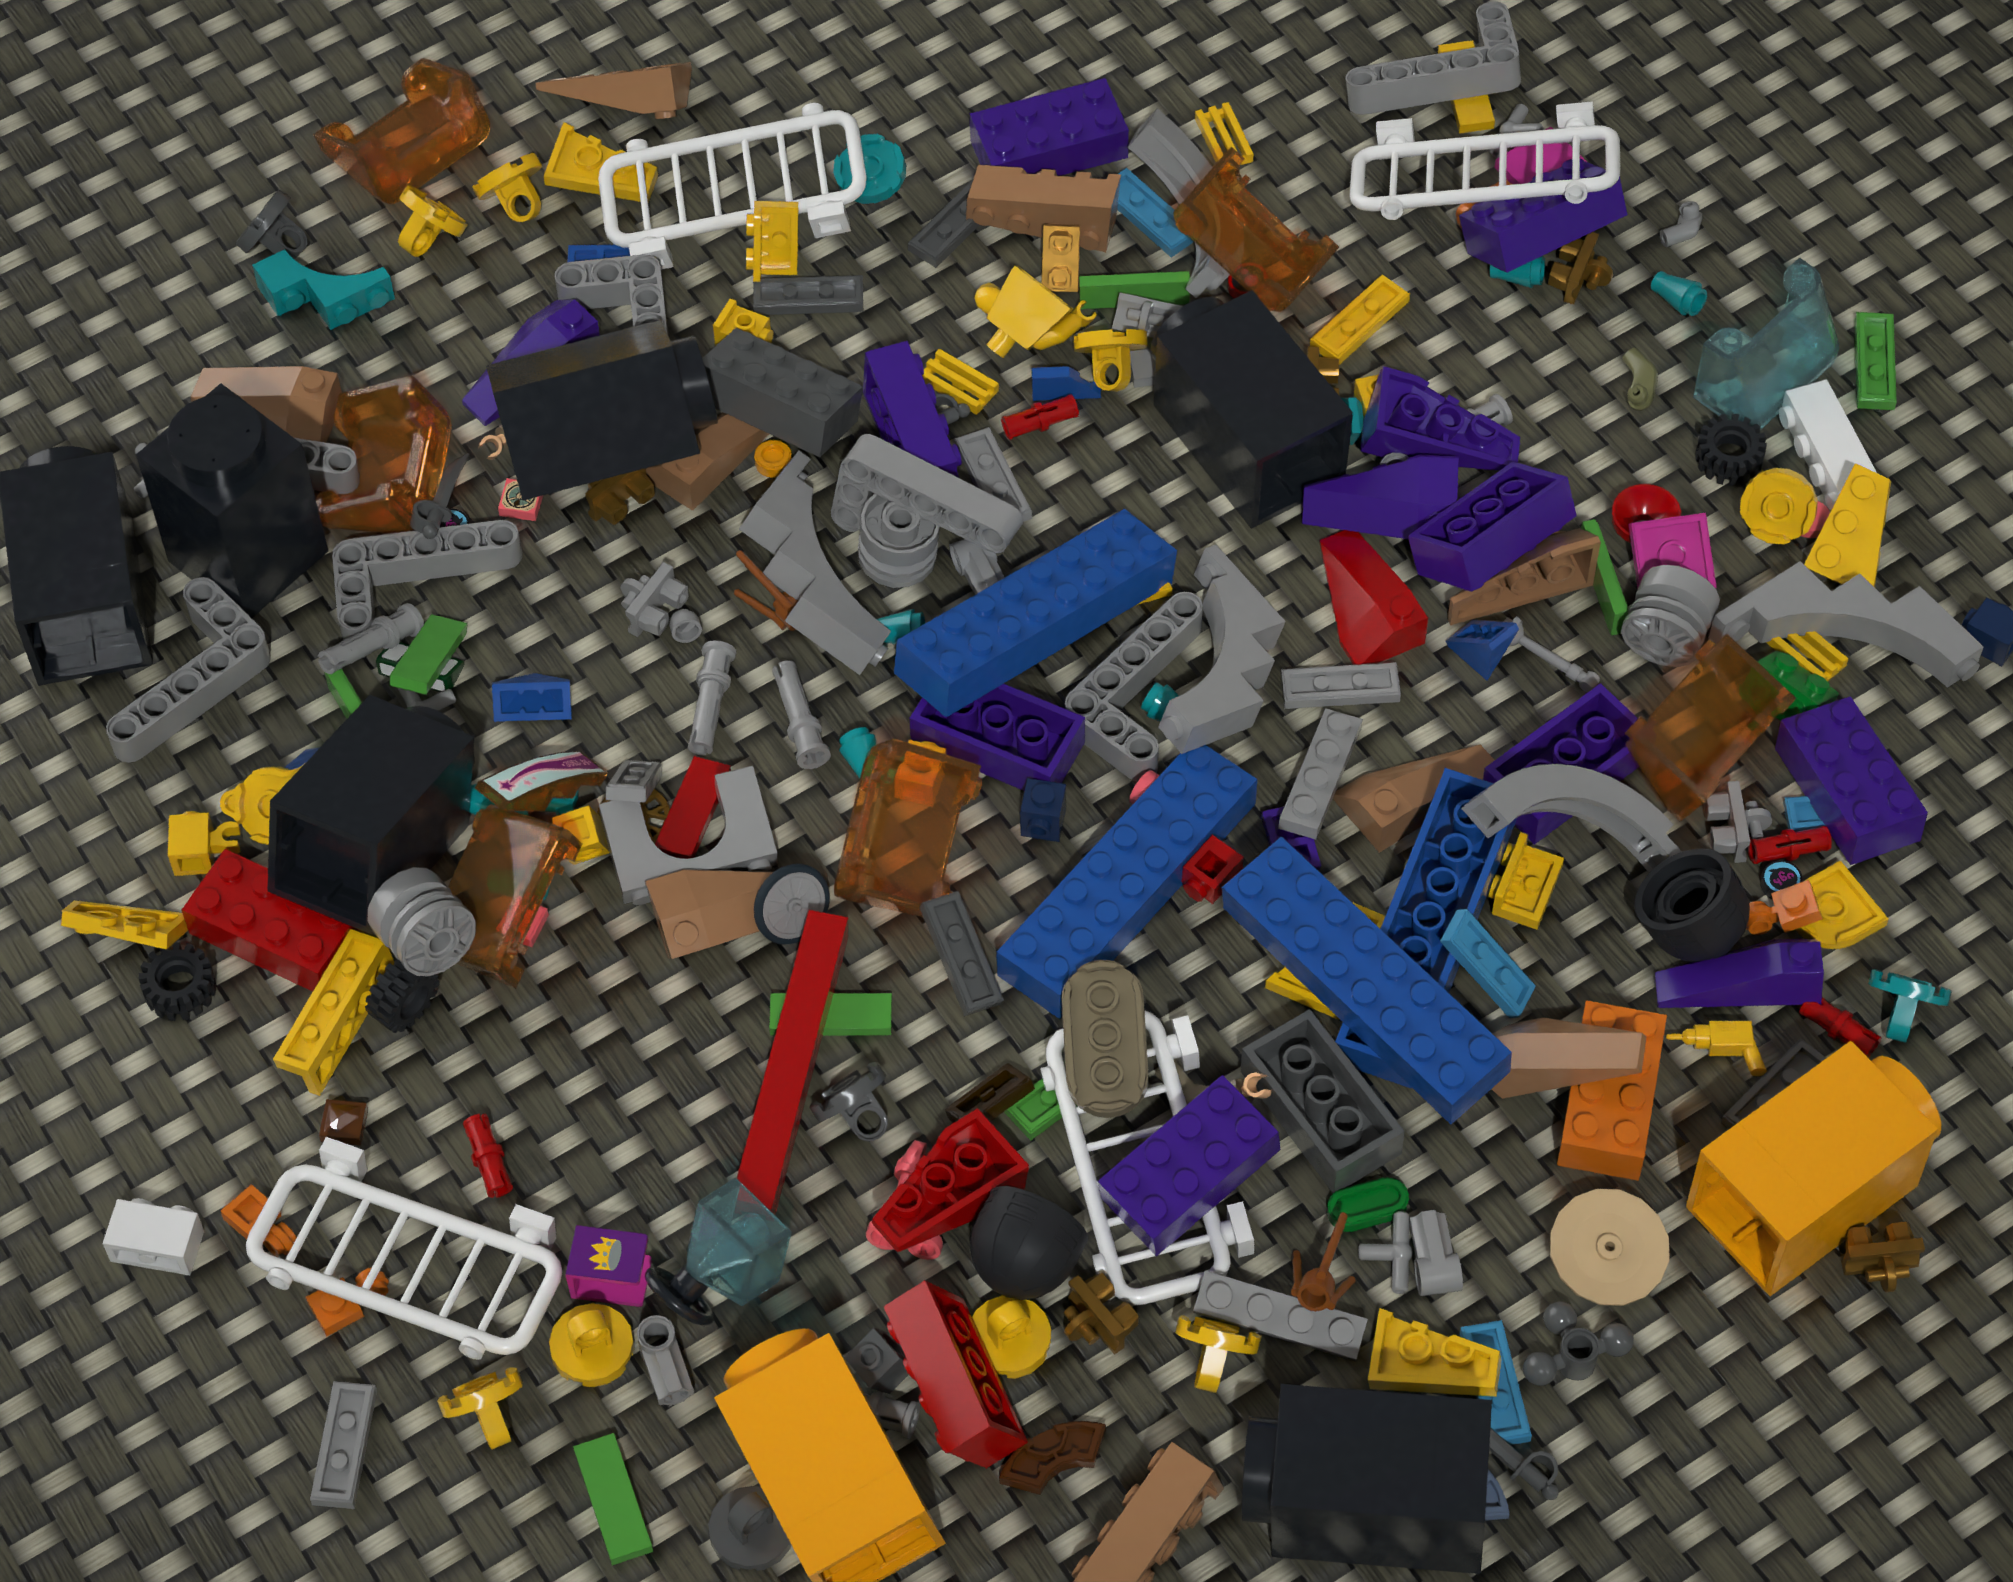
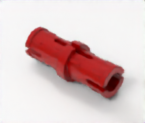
(1040, 416)
(1813, 841)
(1841, 1025)
(487, 1155)

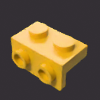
(775, 239)
(1525, 884)

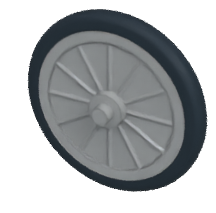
(786, 899)

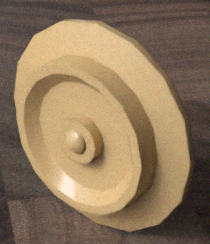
(1609, 1247)

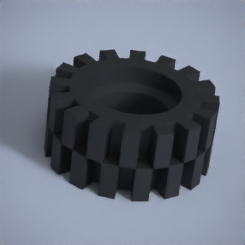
(1735, 433)
(400, 997)
(183, 1000)

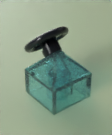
(731, 1249)

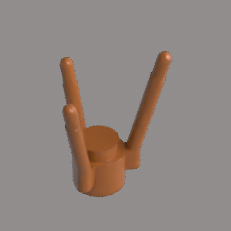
(783, 604)
(1317, 1287)

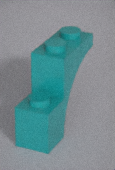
(335, 297)

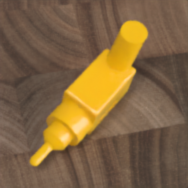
(1725, 1039)

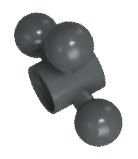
(1561, 1320)

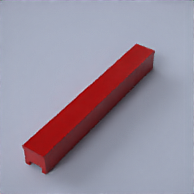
(793, 1057)

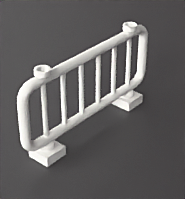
(1398, 141)
(825, 211)
(343, 1171)
(1220, 1234)

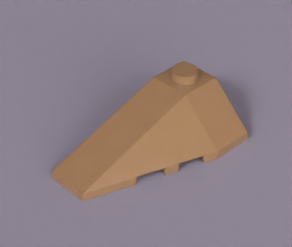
(642, 91)
(292, 397)
(721, 451)
(1552, 568)
(1396, 799)
(703, 907)
(1566, 1054)

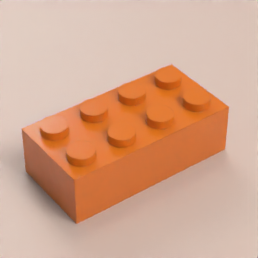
(1611, 1117)

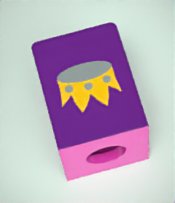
(608, 1266)

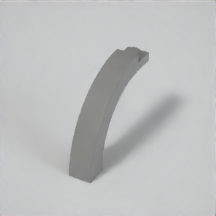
(1180, 167)
(1580, 794)

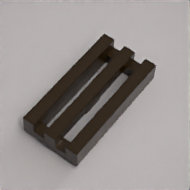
(993, 1094)

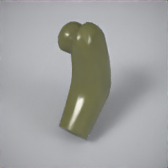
(1644, 380)

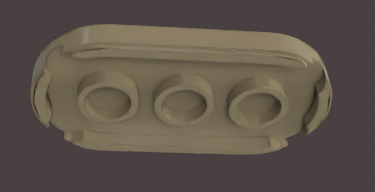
(1105, 1039)

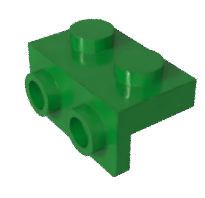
(1808, 688)

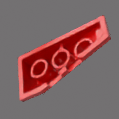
(1370, 602)
(950, 1183)

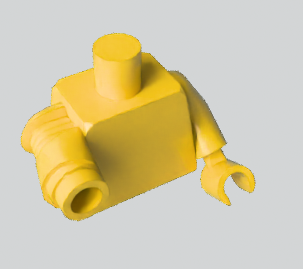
(1028, 313)

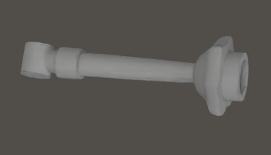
(1587, 681)

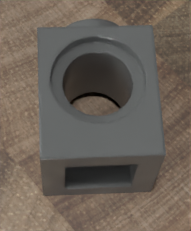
(878, 1361)

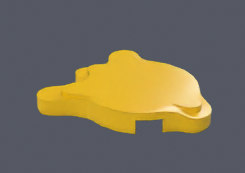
(251, 800)

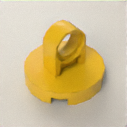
(509, 183)
(426, 221)
(1109, 349)
(1778, 505)
(1013, 1334)
(1216, 1340)
(591, 1344)
(482, 1397)

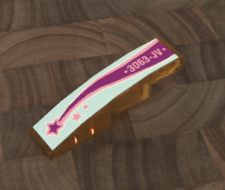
(539, 779)

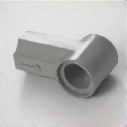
(976, 564)
(1435, 1264)
(664, 1362)

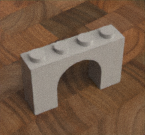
(743, 847)

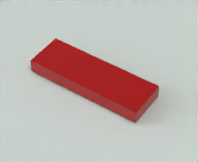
(691, 809)

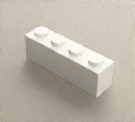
(1823, 437)

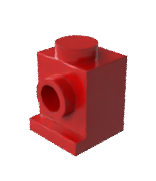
(1211, 860)

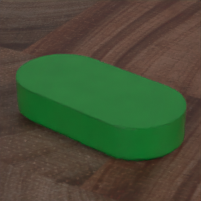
(1368, 1203)

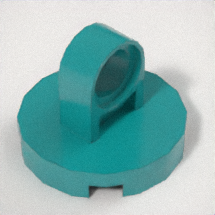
(883, 167)
(1907, 992)

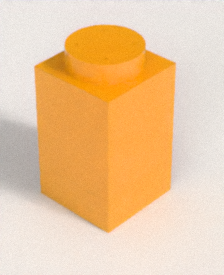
(1814, 1164)
(825, 1460)

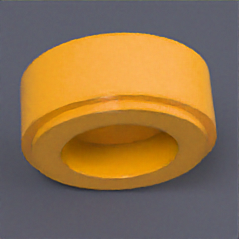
(772, 457)

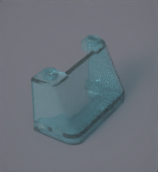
(1789, 352)

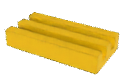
(1216, 115)
(963, 378)
(1815, 648)

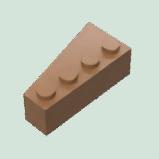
(1026, 202)
(1151, 1519)

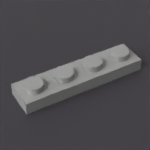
(1320, 774)
(1279, 1316)

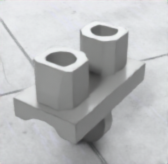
(1141, 313)
(648, 595)
(1740, 823)

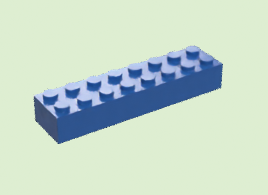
(1034, 612)
(1444, 873)
(1126, 875)
(1366, 980)

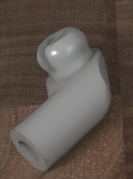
(1686, 227)

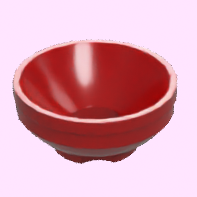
(1642, 503)

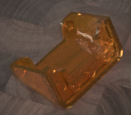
(415, 139)
(1249, 237)
(399, 451)
(1705, 725)
(903, 826)
(504, 884)

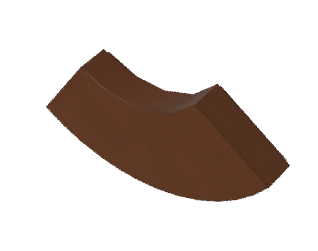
(1051, 1452)

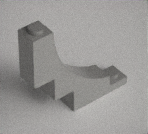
(824, 607)
(1857, 611)
(1242, 632)

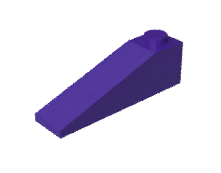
(551, 327)
(1418, 421)
(1385, 499)
(1750, 976)

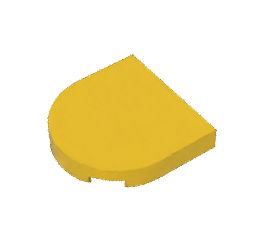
(1845, 907)

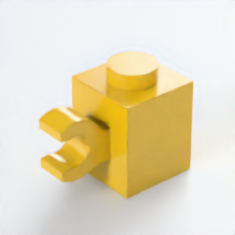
(195, 843)

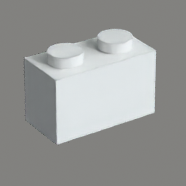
(153, 1236)

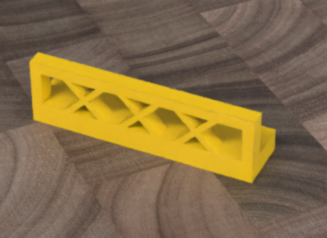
(333, 1011)

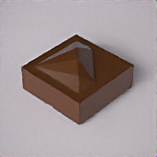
(344, 1121)

